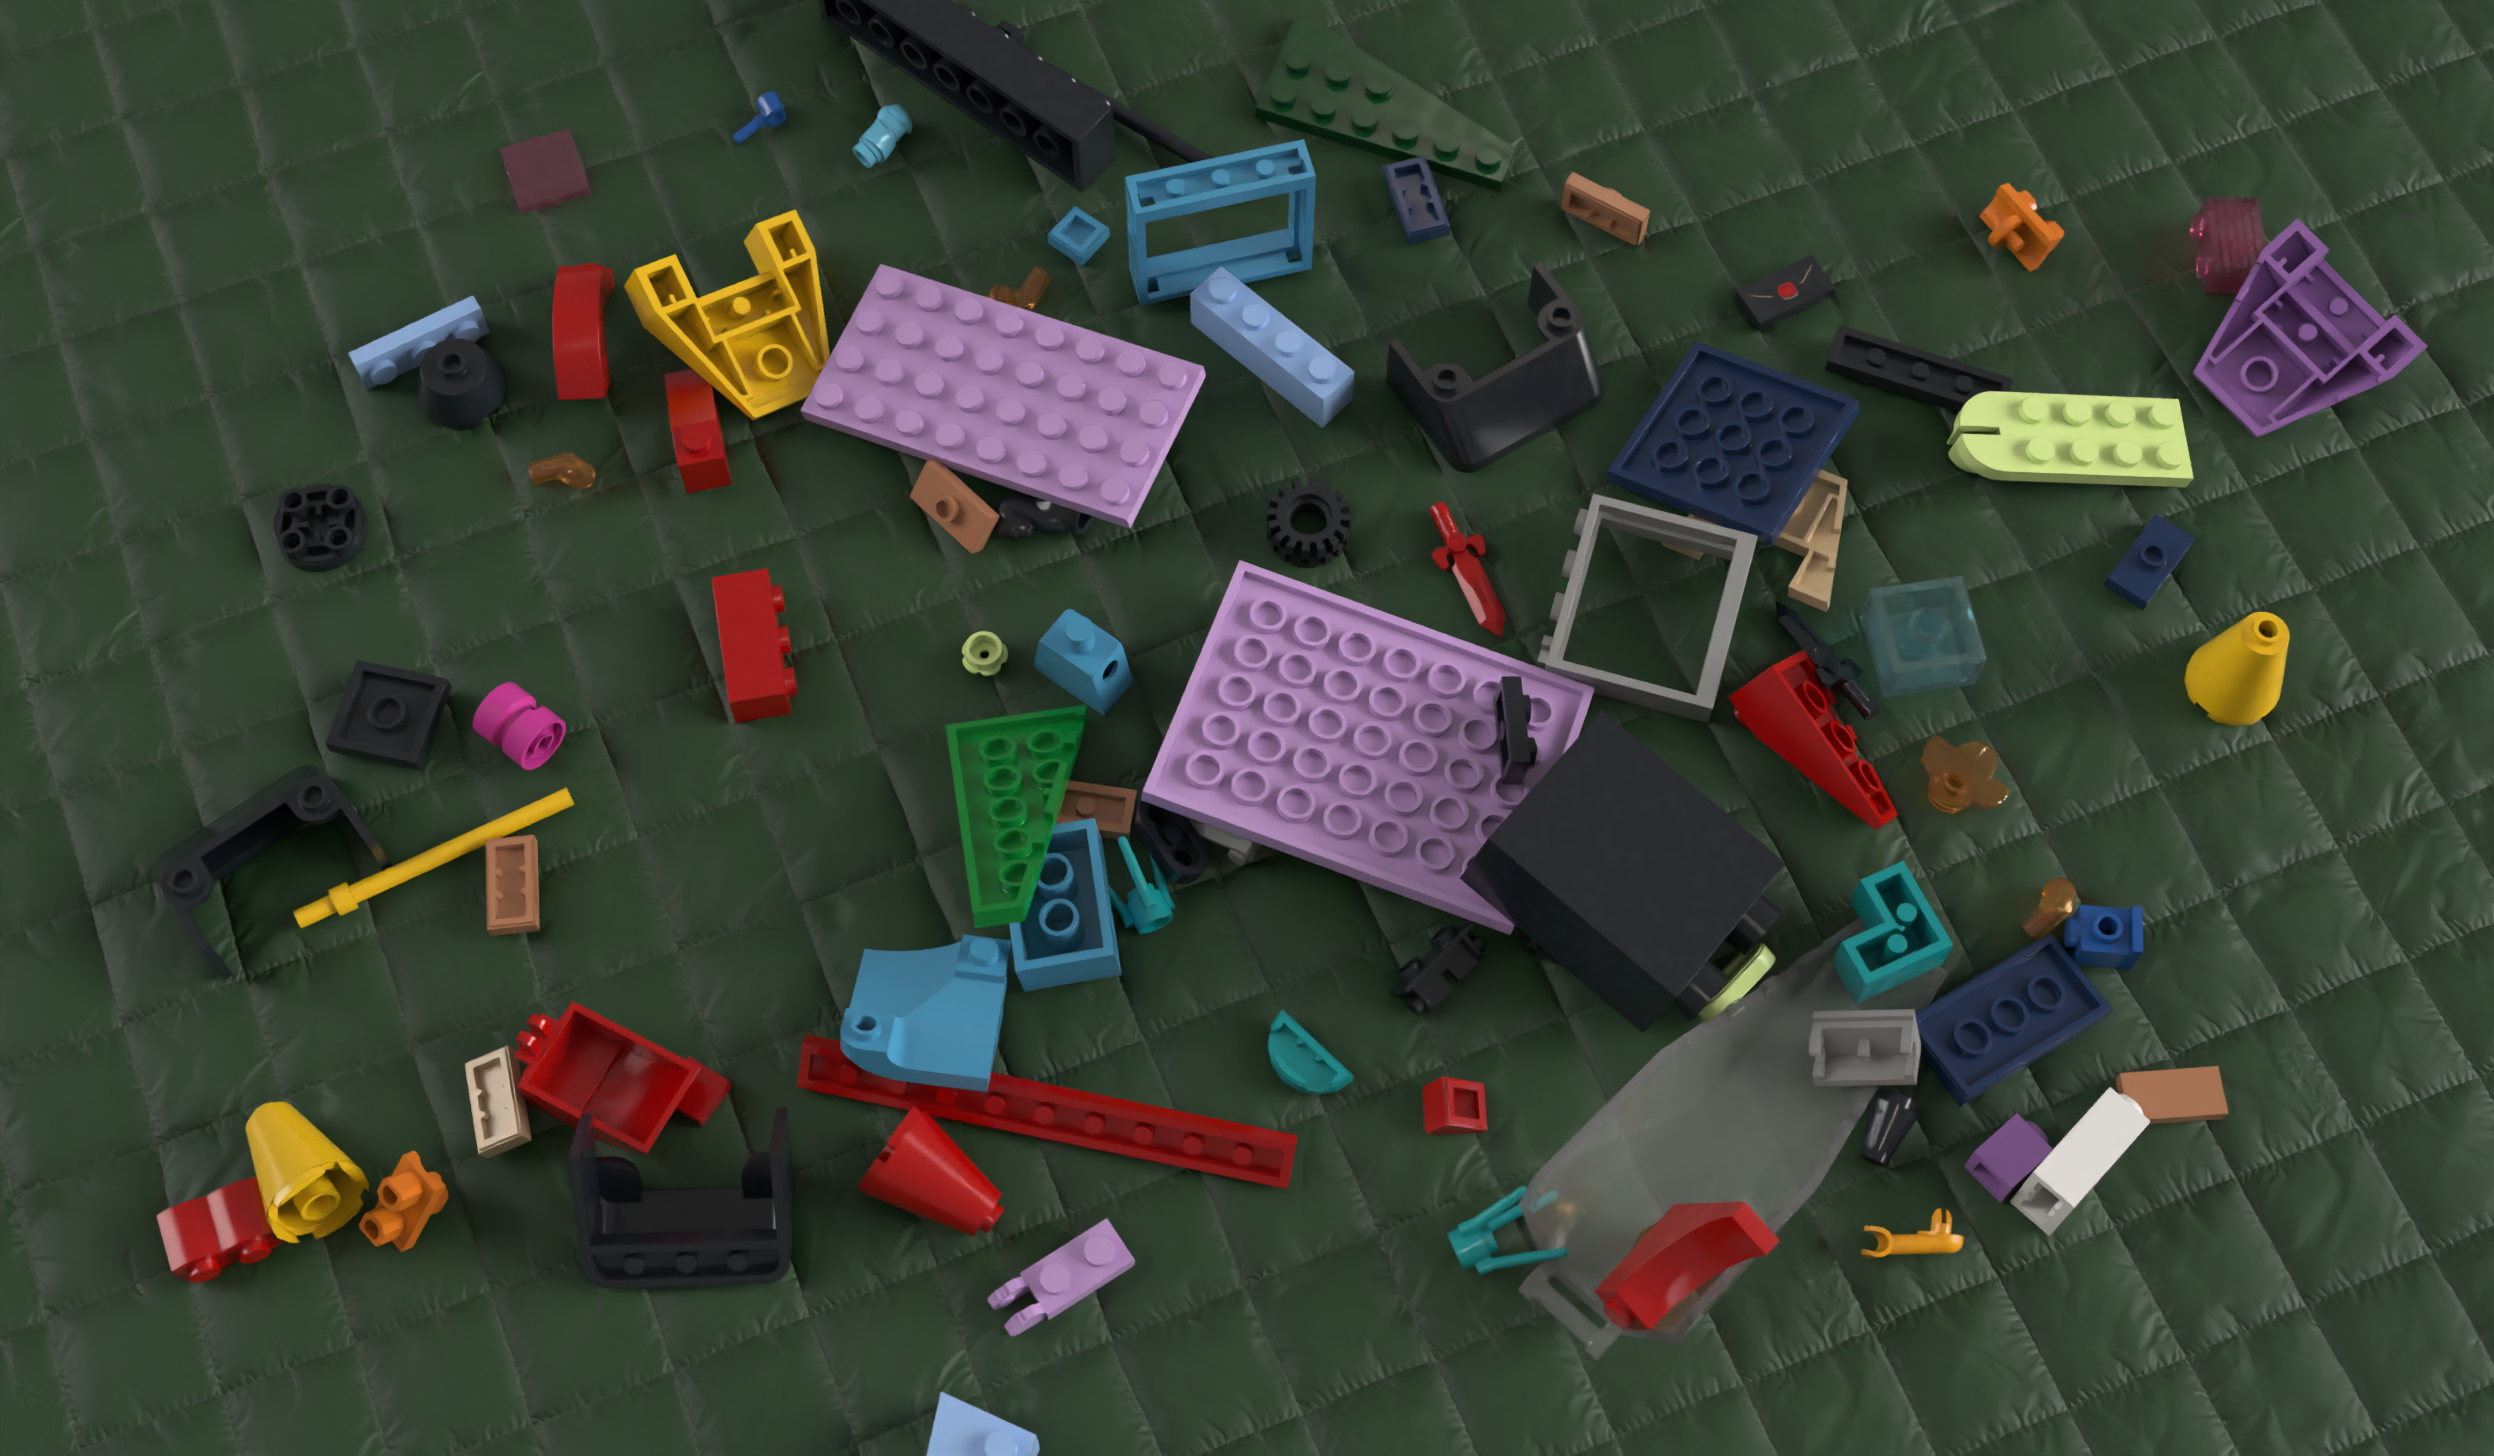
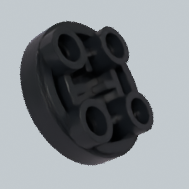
(320, 527)

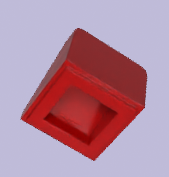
(1454, 1107)

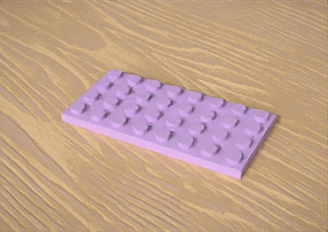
(1005, 394)

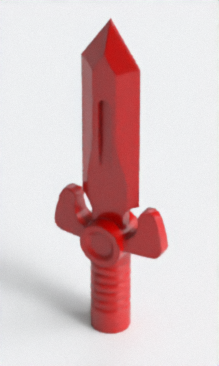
(1468, 569)

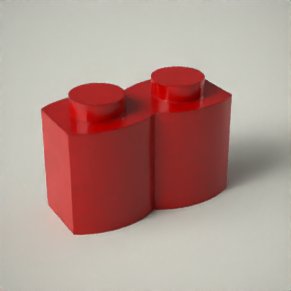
(216, 1231)

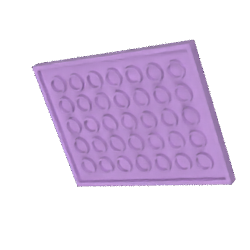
(1354, 739)

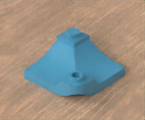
(929, 1013)

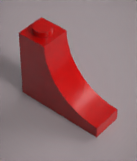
(1678, 1257)

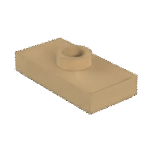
(497, 1102)

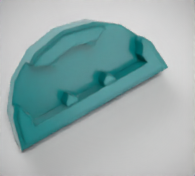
(1302, 1060)

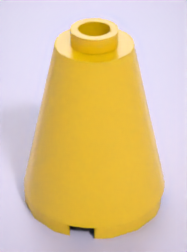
(2240, 670)
(301, 1174)

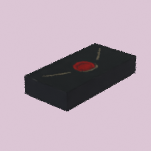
(1784, 293)

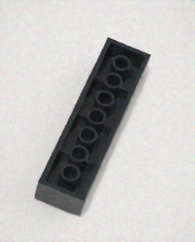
(988, 80)

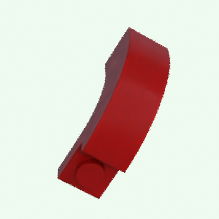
(580, 330)

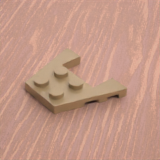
(1810, 533)

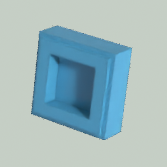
(1078, 235)

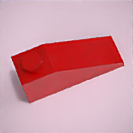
(696, 431)

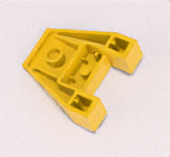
(755, 338)

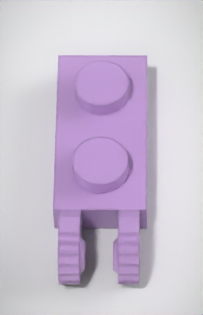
(1065, 1276)

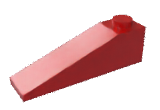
(1797, 721)

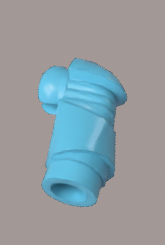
(881, 137)

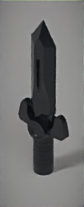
(1830, 674)

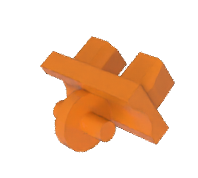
(2019, 227)
(404, 1204)

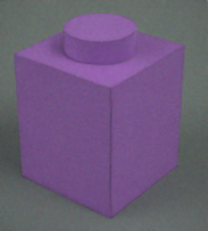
(2009, 1157)

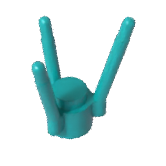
(1147, 907)
(1475, 1240)

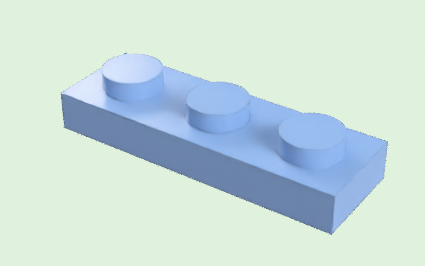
(405, 348)

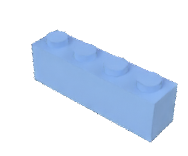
(1271, 346)

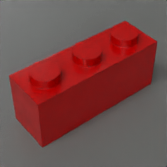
(754, 645)

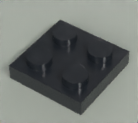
(388, 715)

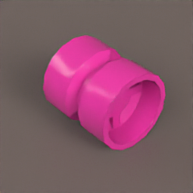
(513, 722)

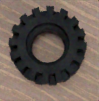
(1308, 499)

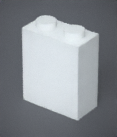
(2080, 1160)

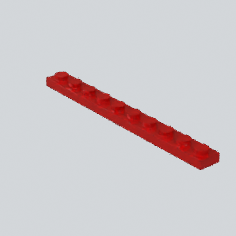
(1067, 1117)

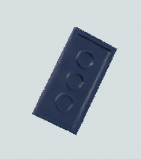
(2007, 1018)

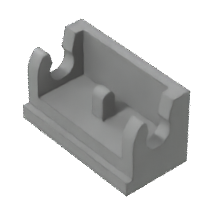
(1865, 1047)

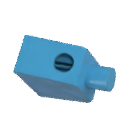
(1077, 656)

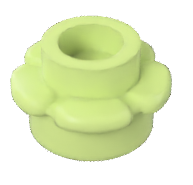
(984, 642)

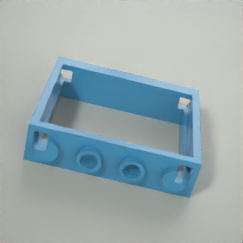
(1214, 185)

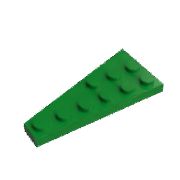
(1008, 800)

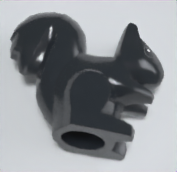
(1025, 514)

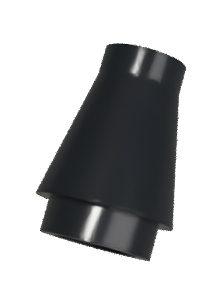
(1887, 1124)

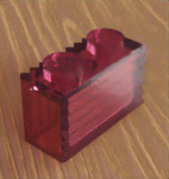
(2228, 242)

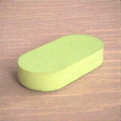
(1742, 975)

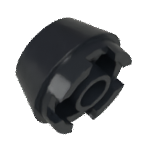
(460, 384)

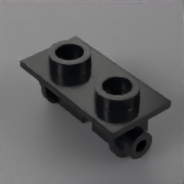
(1450, 952)

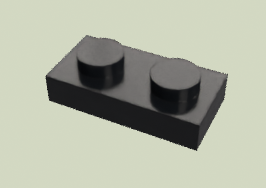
(1512, 715)

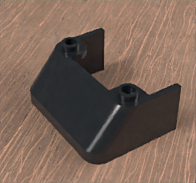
(1513, 404)
(194, 865)
(682, 1233)

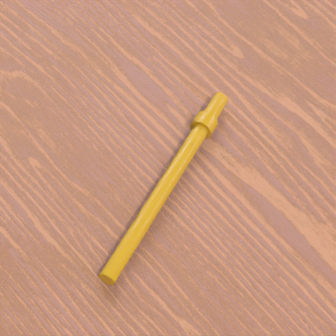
(346, 897)

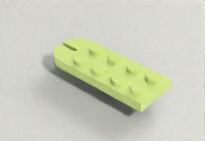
(2072, 439)

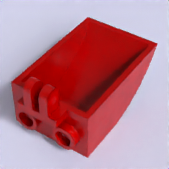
(602, 1070)

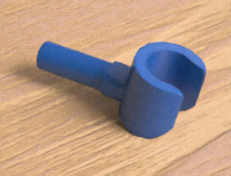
(771, 113)

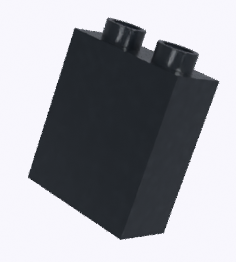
(1628, 876)

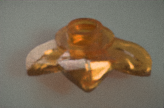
(1962, 775)

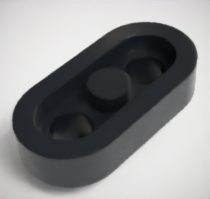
(1171, 841)

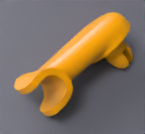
(1936, 1241)

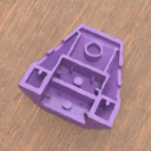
(2299, 339)

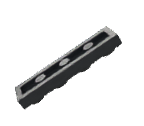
(1910, 370)

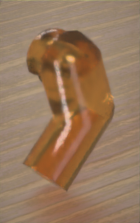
(1027, 295)
(564, 467)
(2055, 905)

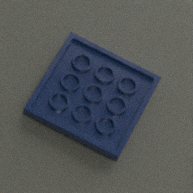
(1733, 442)

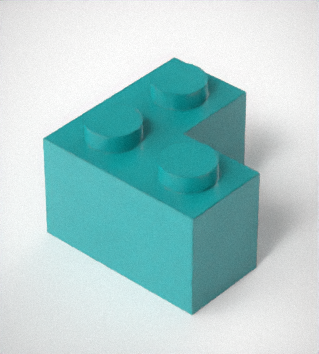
(1899, 939)

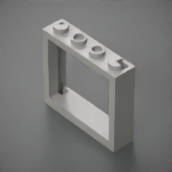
(1667, 529)

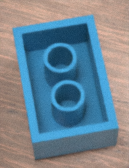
(1070, 917)

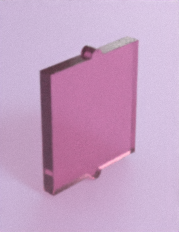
(545, 171)

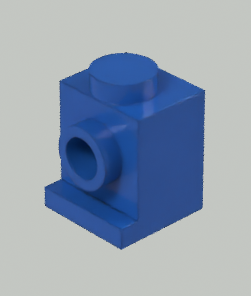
(2096, 949)

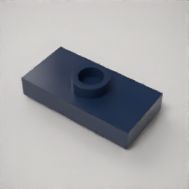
(1416, 200)
(2149, 562)

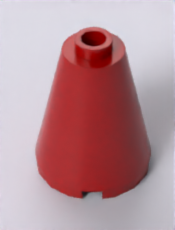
(932, 1177)

